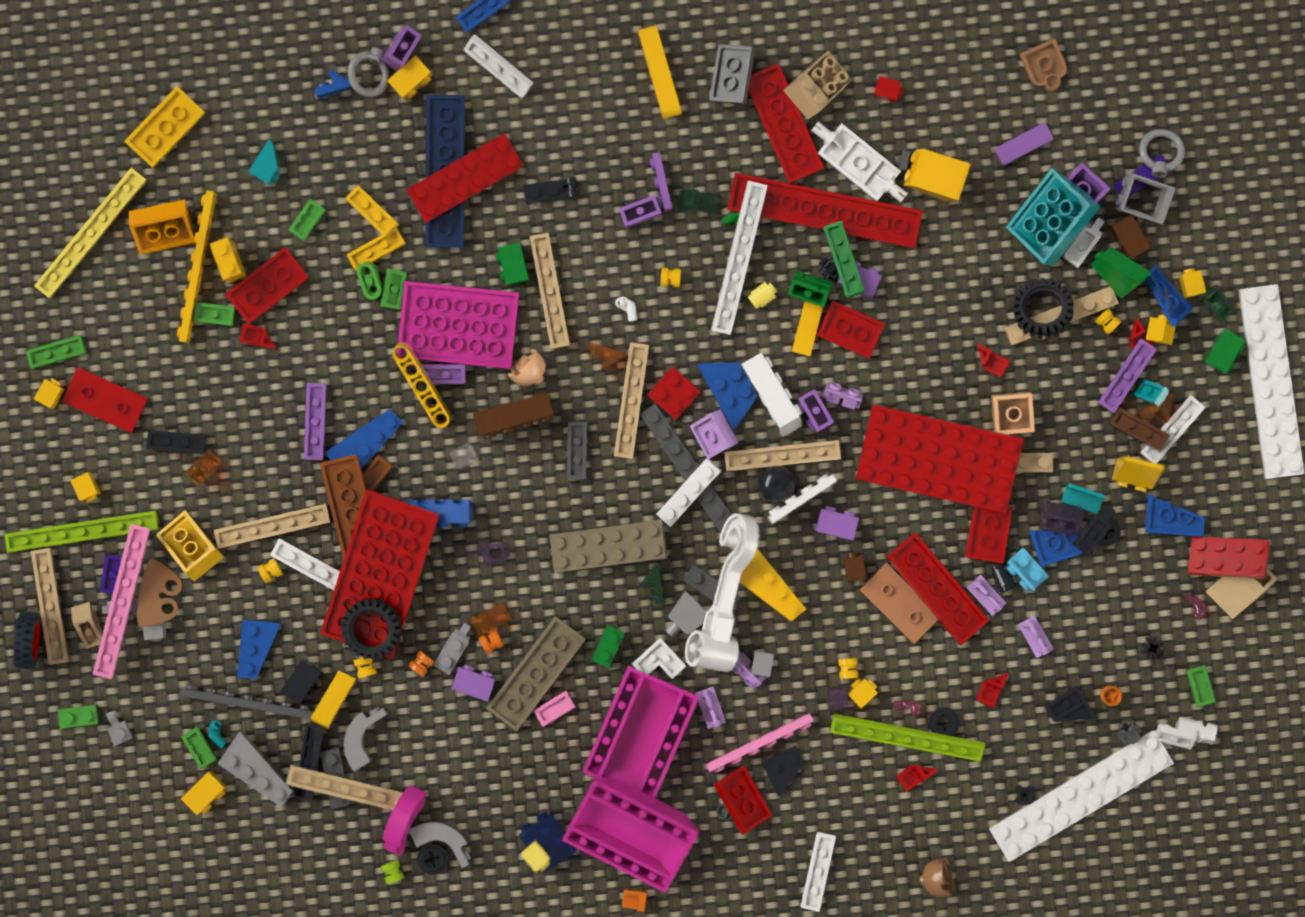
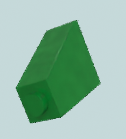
(1119, 271)

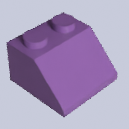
(1088, 181)

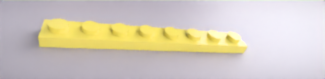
(90, 233)

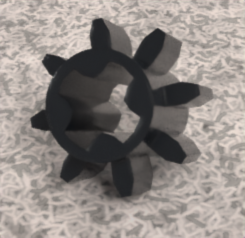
(828, 268)
(1146, 646)

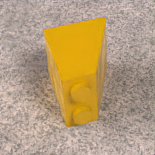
(936, 175)

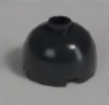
(777, 484)

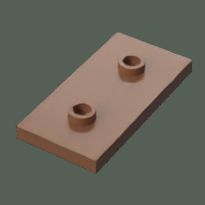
(899, 603)

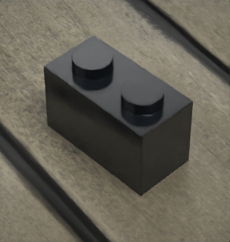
(302, 681)

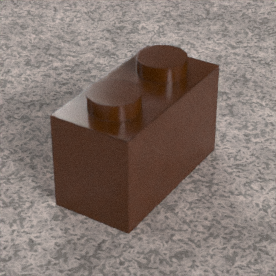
(1130, 237)

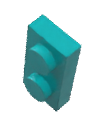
(1151, 392)

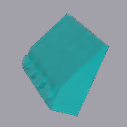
(1052, 217)

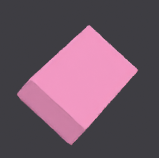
(554, 708)

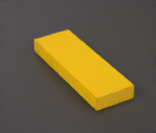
(372, 211)
(376, 249)
(807, 329)
(333, 699)

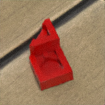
(1137, 332)
(255, 336)
(992, 362)
(990, 690)
(913, 776)

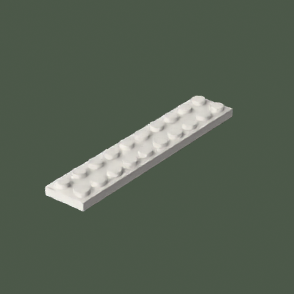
(1271, 381)
(1080, 796)

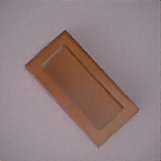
(376, 472)

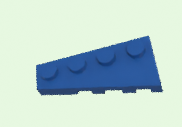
(367, 439)

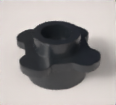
(1021, 790)

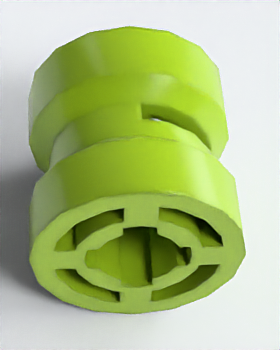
(392, 872)

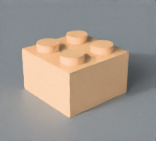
(1013, 413)

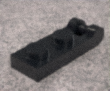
(550, 191)

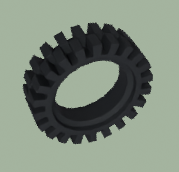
(1043, 329)
(355, 644)

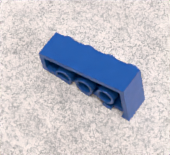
(450, 510)

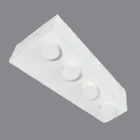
(772, 394)

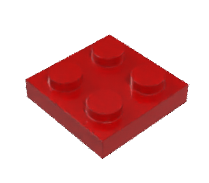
(674, 393)

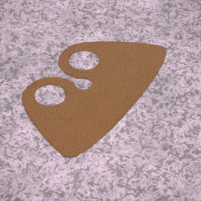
(149, 603)

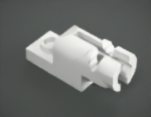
(1186, 733)

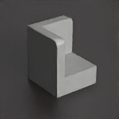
(762, 663)

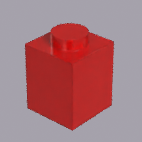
(888, 89)

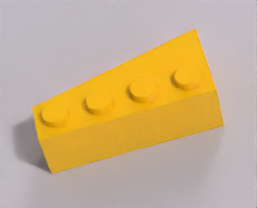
(769, 586)

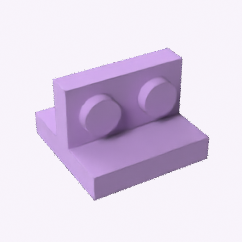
(713, 434)

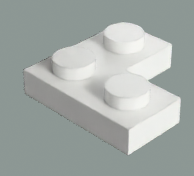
(660, 655)

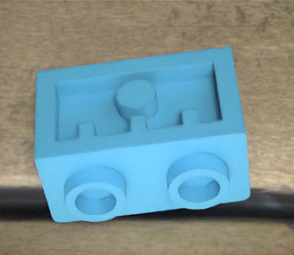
(1026, 570)

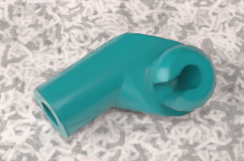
(215, 733)

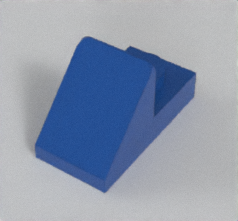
(338, 85)

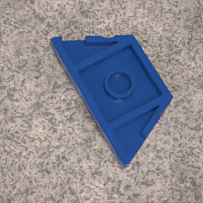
(730, 389)

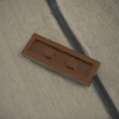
(1140, 430)

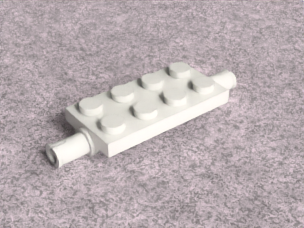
(859, 162)

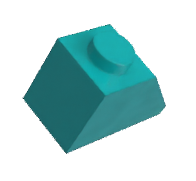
(266, 165)

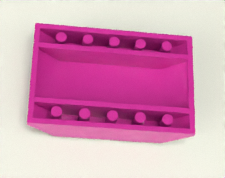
(641, 732)
(632, 832)

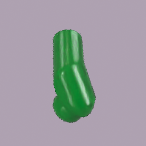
(729, 219)

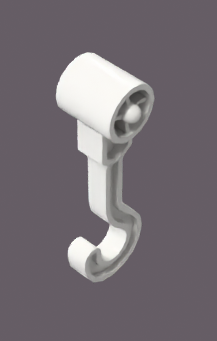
(714, 645)

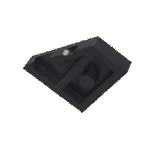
(1069, 707)
(783, 768)

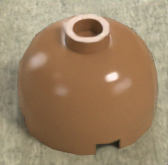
(937, 878)

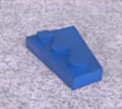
(254, 646)

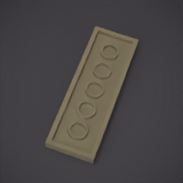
(608, 546)
(535, 673)

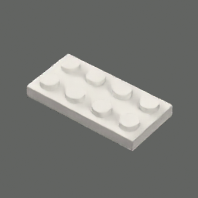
(807, 493)

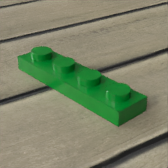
(844, 259)

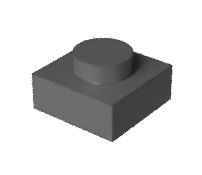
(904, 161)

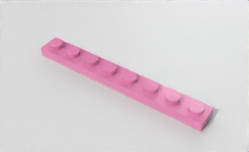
(121, 601)

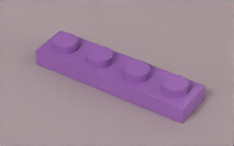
(1127, 375)
(315, 421)

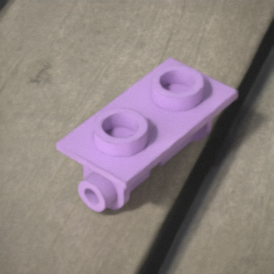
(850, 396)
(986, 595)
(1035, 636)
(741, 668)
(710, 707)

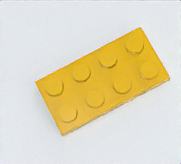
(165, 127)

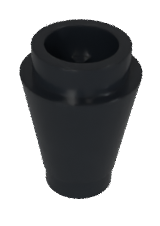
(1002, 579)

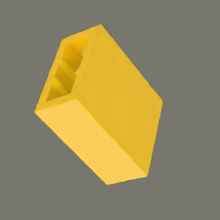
(228, 260)

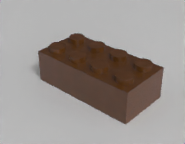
(514, 414)

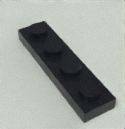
(310, 757)

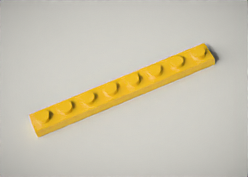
(198, 258)

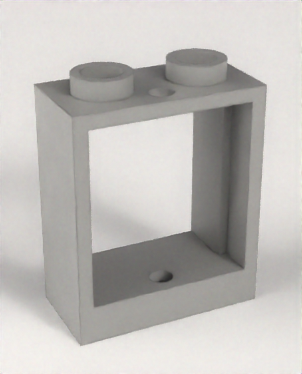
(1162, 204)

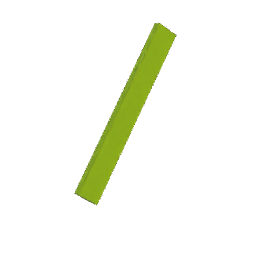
(79, 531)
(907, 737)

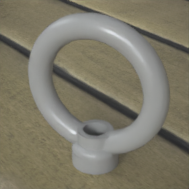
(375, 57)
(1160, 168)

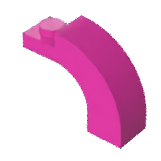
(401, 819)

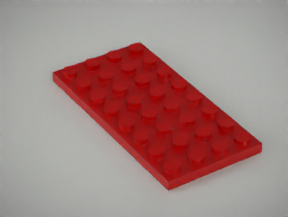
(939, 458)
(381, 563)

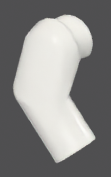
(628, 306)

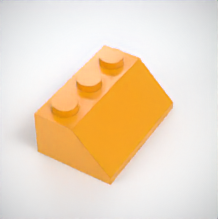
(161, 227)

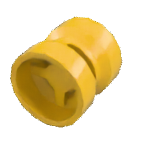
(670, 277)
(1104, 317)
(270, 570)
(845, 664)
(364, 671)

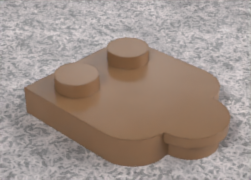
(1044, 65)

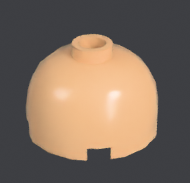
(528, 370)

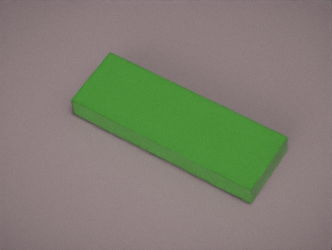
(56, 352)

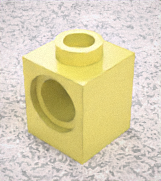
(536, 856)

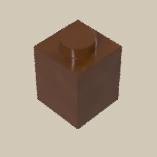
(854, 567)

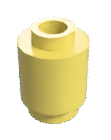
(762, 295)

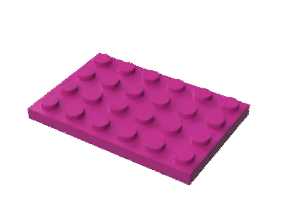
(459, 324)

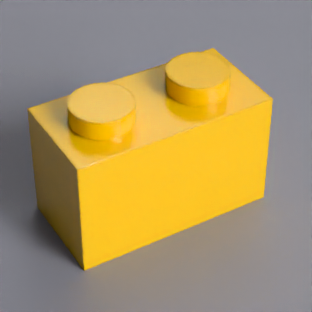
(410, 78)
(204, 792)

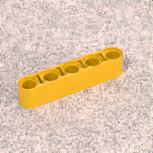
(659, 72)
(422, 394)

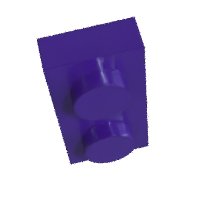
(110, 573)

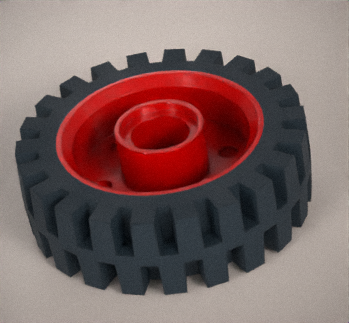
(27, 640)

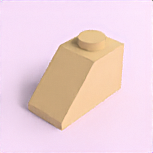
(87, 624)

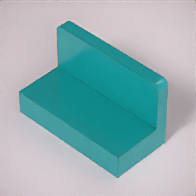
(1082, 497)

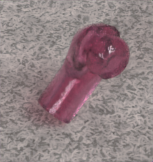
(1199, 607)
(908, 704)

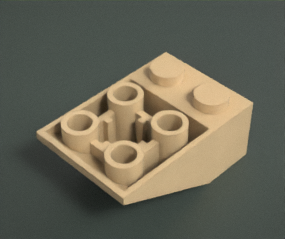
(817, 85)
(1238, 593)

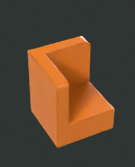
(634, 899)

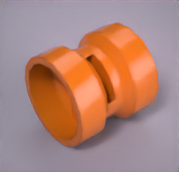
(495, 639)
(421, 668)
(1114, 695)

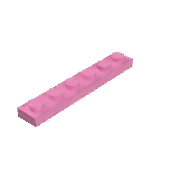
(752, 747)

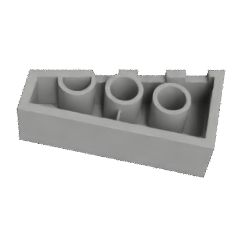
(255, 769)

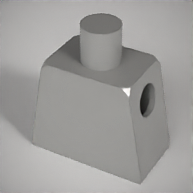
(686, 616)

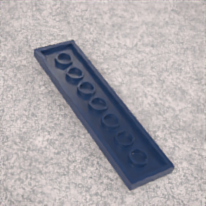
(444, 146)

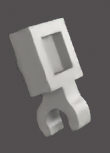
(119, 730)

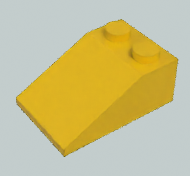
(1136, 473)
(189, 546)

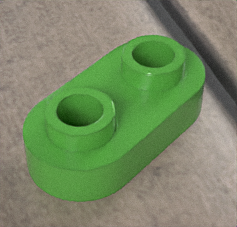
(369, 280)

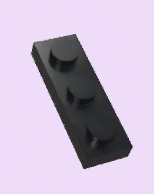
(176, 442)

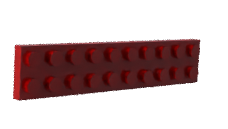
(820, 208)

